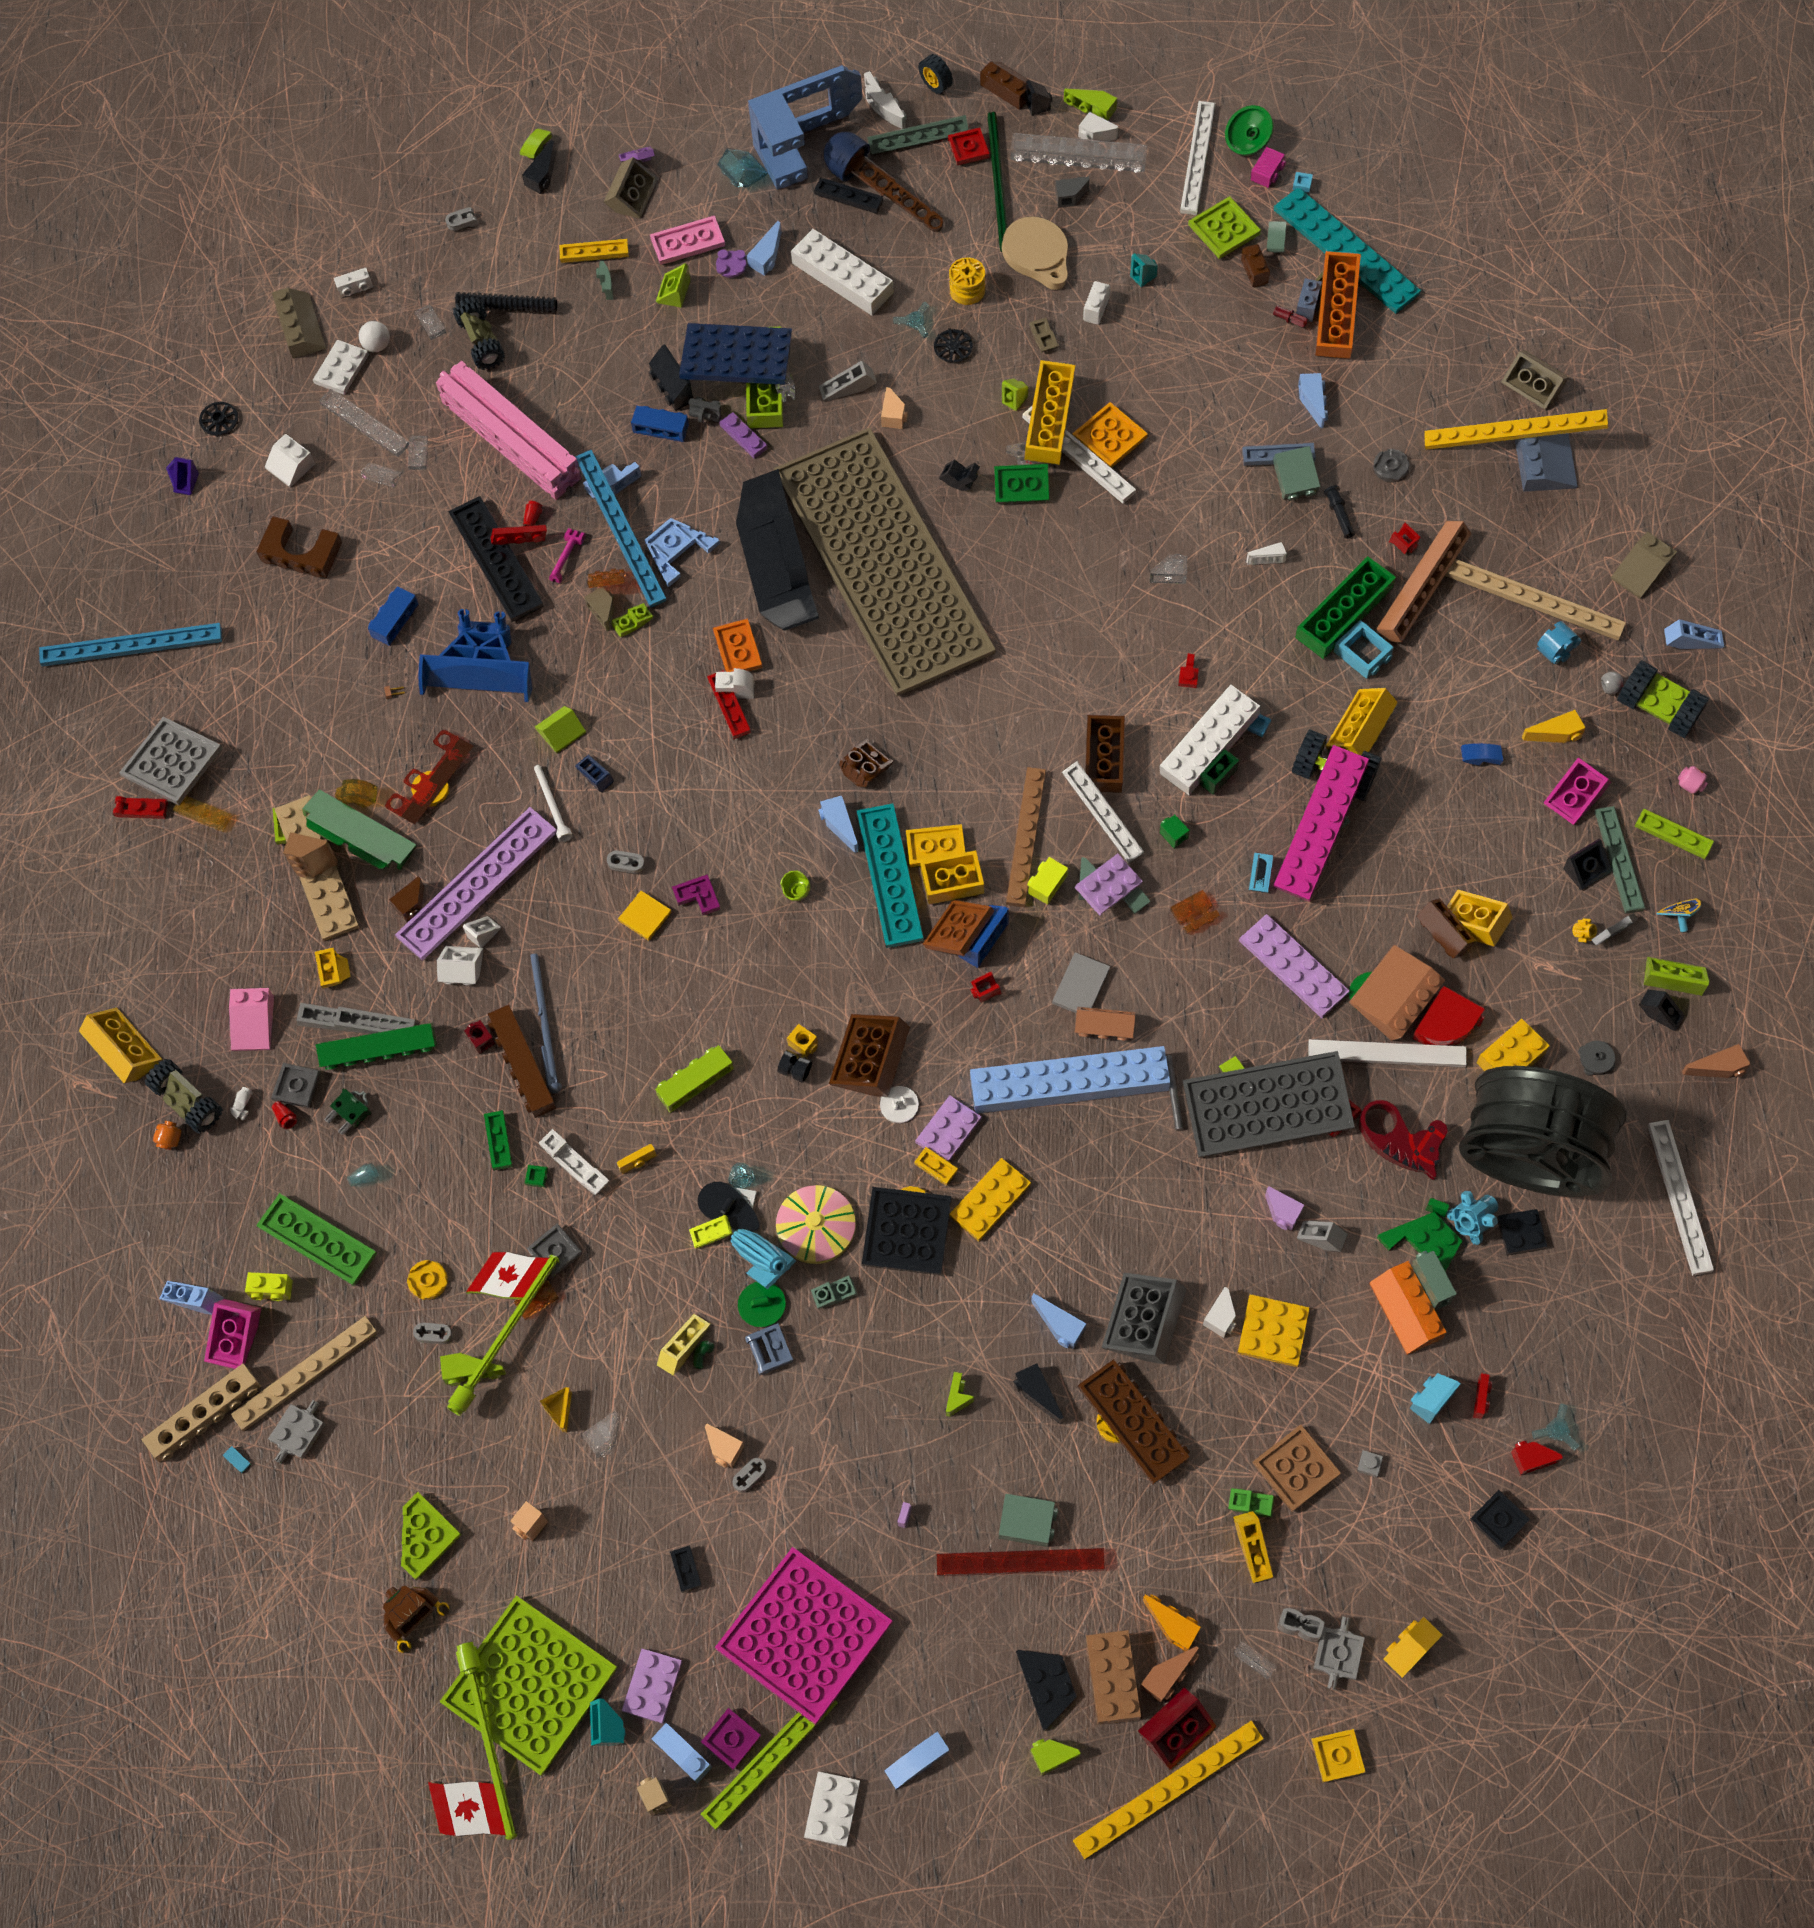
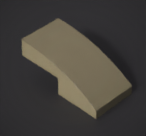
(1043, 335)

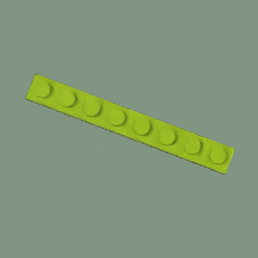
(759, 1769)

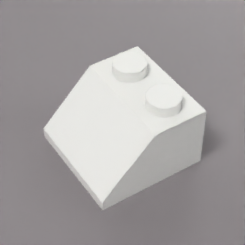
(289, 460)
(459, 965)

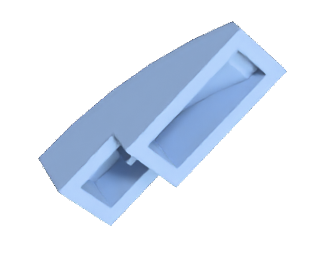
(917, 1760)

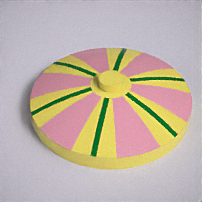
(815, 1224)

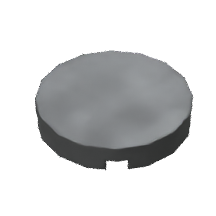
(1391, 465)

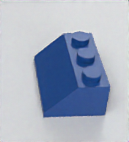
(987, 936)

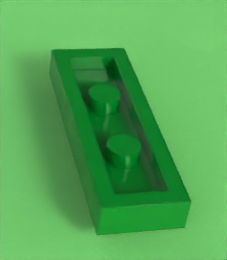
(498, 1140)

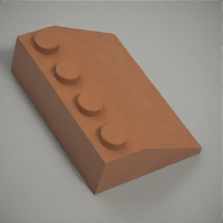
(1396, 992)

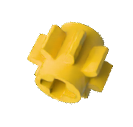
(1584, 930)

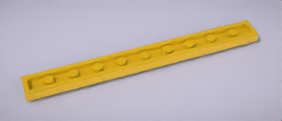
(1516, 429)
(1167, 1790)

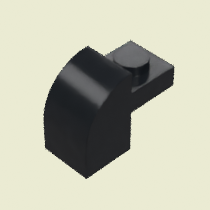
(958, 476)

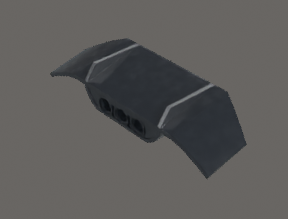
(774, 553)

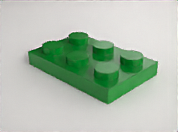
(1021, 483)

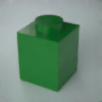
(1174, 831)

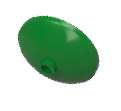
(1245, 123)

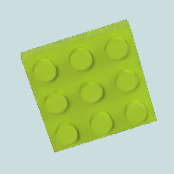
(1224, 227)

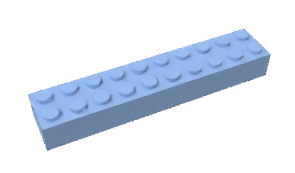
(1069, 1079)

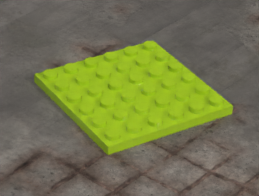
(532, 1685)

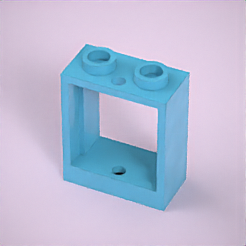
(1343, 651)

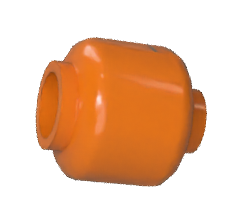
(167, 1135)

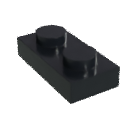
(685, 1569)

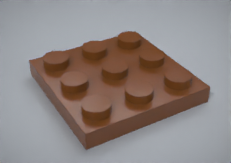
(958, 927)

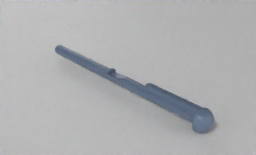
(547, 1050)

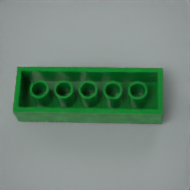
(1345, 607)

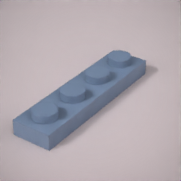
(1264, 454)

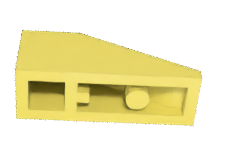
(682, 1344)

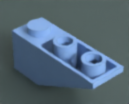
(1311, 395)
(190, 1297)

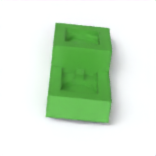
(1247, 1501)

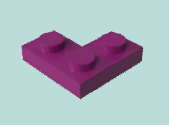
(700, 890)

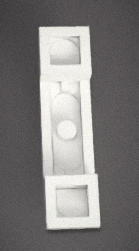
(573, 1162)

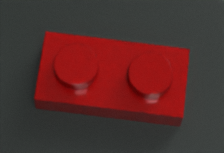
(1483, 1387)

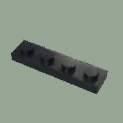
(848, 195)

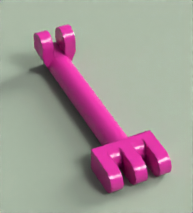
(572, 540)

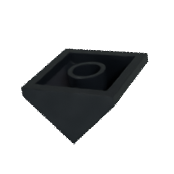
(1588, 865)

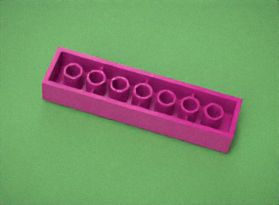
(1321, 823)

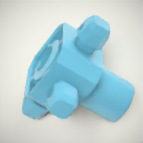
(1474, 1216)

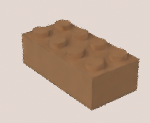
(1113, 1677)

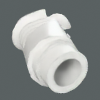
(241, 1100)

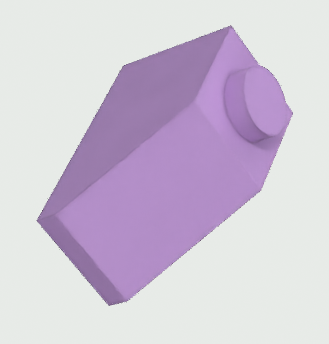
(1283, 1209)

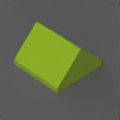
(674, 286)
(561, 729)

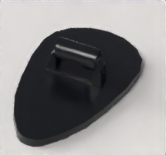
(721, 1199)

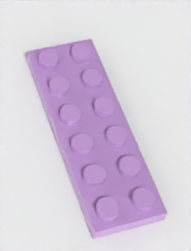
(1294, 966)

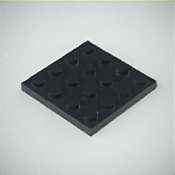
(906, 1231)

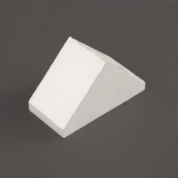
(481, 930)

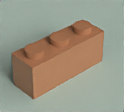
(1104, 1023)

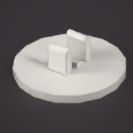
(900, 1105)

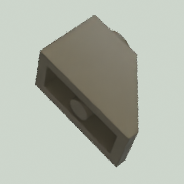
(601, 605)

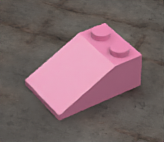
(251, 1019)

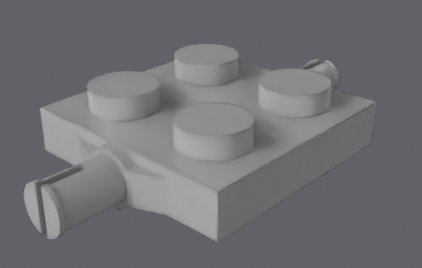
(296, 1431)
(1339, 1653)

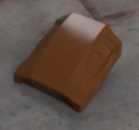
(864, 764)

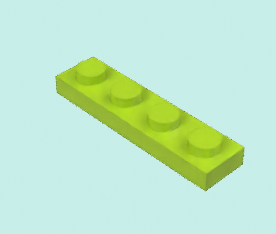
(1674, 833)

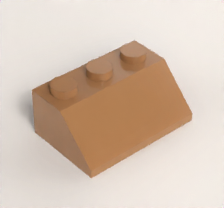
(309, 855)

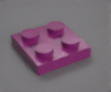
(731, 1739)

